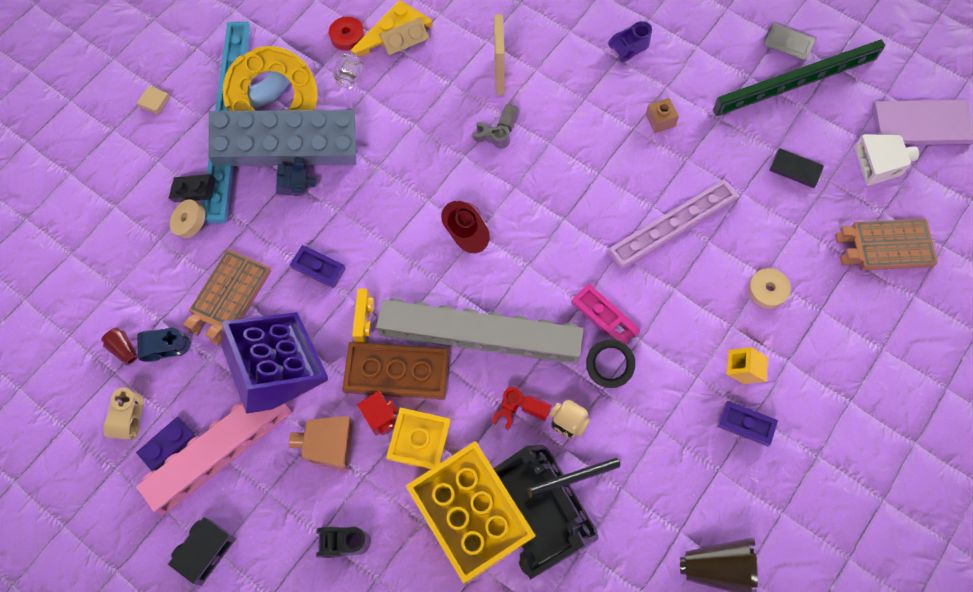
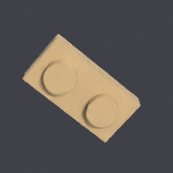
(404, 36)

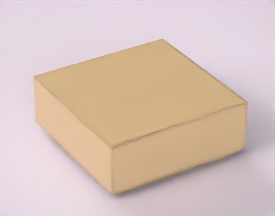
(153, 100)

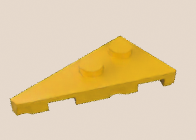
(396, 16)

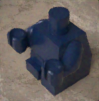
(293, 179)

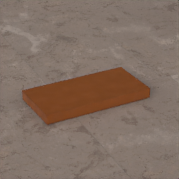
(396, 370)

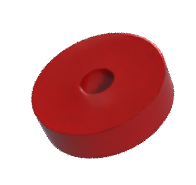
(346, 25)

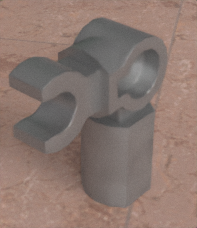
(498, 135)

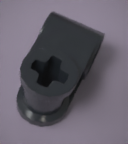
(336, 541)

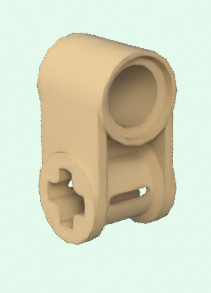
(123, 416)

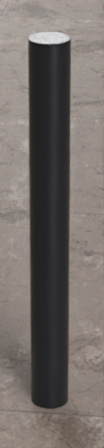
(573, 477)

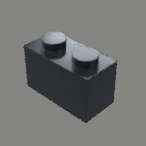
(201, 551)

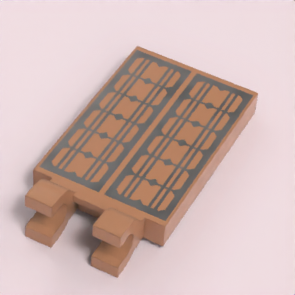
(888, 244)
(226, 294)

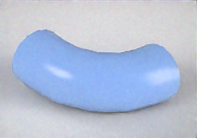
(267, 90)

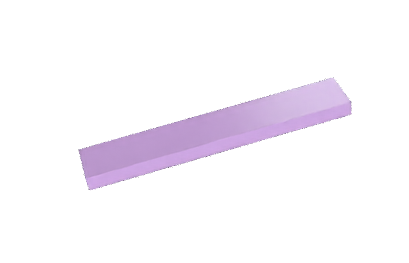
(672, 224)

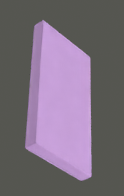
(925, 121)

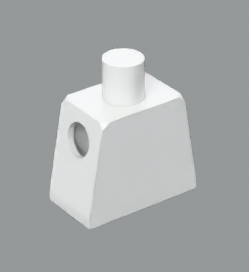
(883, 157)

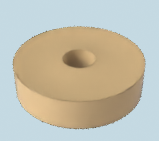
(187, 219)
(774, 279)

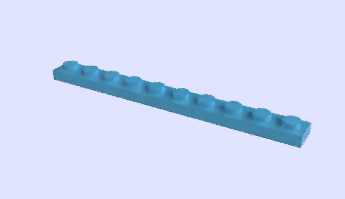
(235, 44)

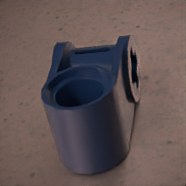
(161, 344)

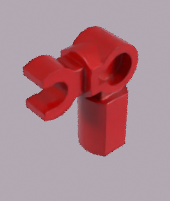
(513, 399)

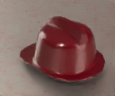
(466, 226)

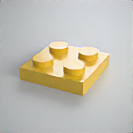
(418, 439)

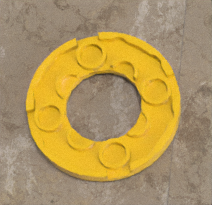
(264, 60)

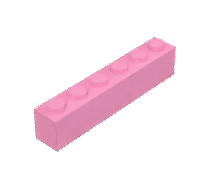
(207, 456)

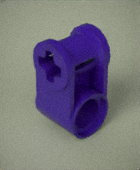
(631, 40)

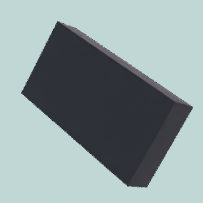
(796, 168)

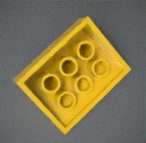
(470, 512)

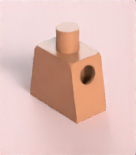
(325, 442)

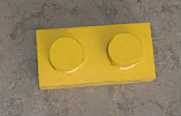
(362, 326)

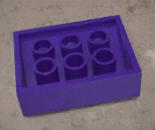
(270, 360)

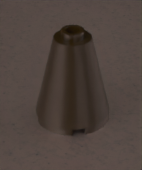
(723, 566)

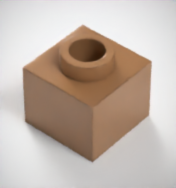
(662, 115)

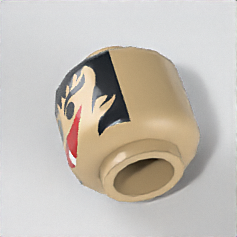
(569, 419)

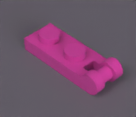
(604, 314)

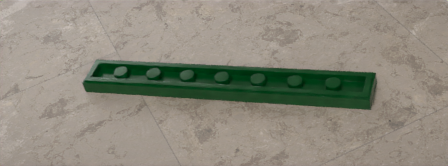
(798, 77)

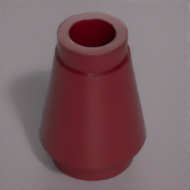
(119, 345)

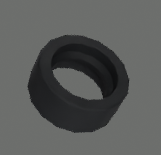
(597, 377)

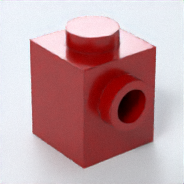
(378, 413)

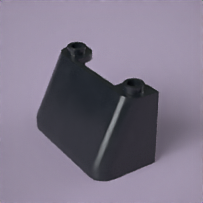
(554, 517)

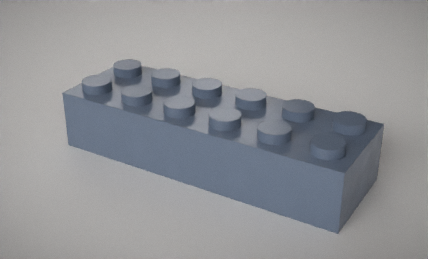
(281, 136)

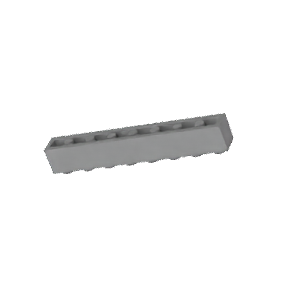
(480, 331)

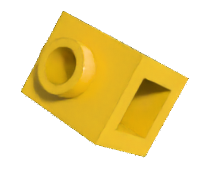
(747, 365)

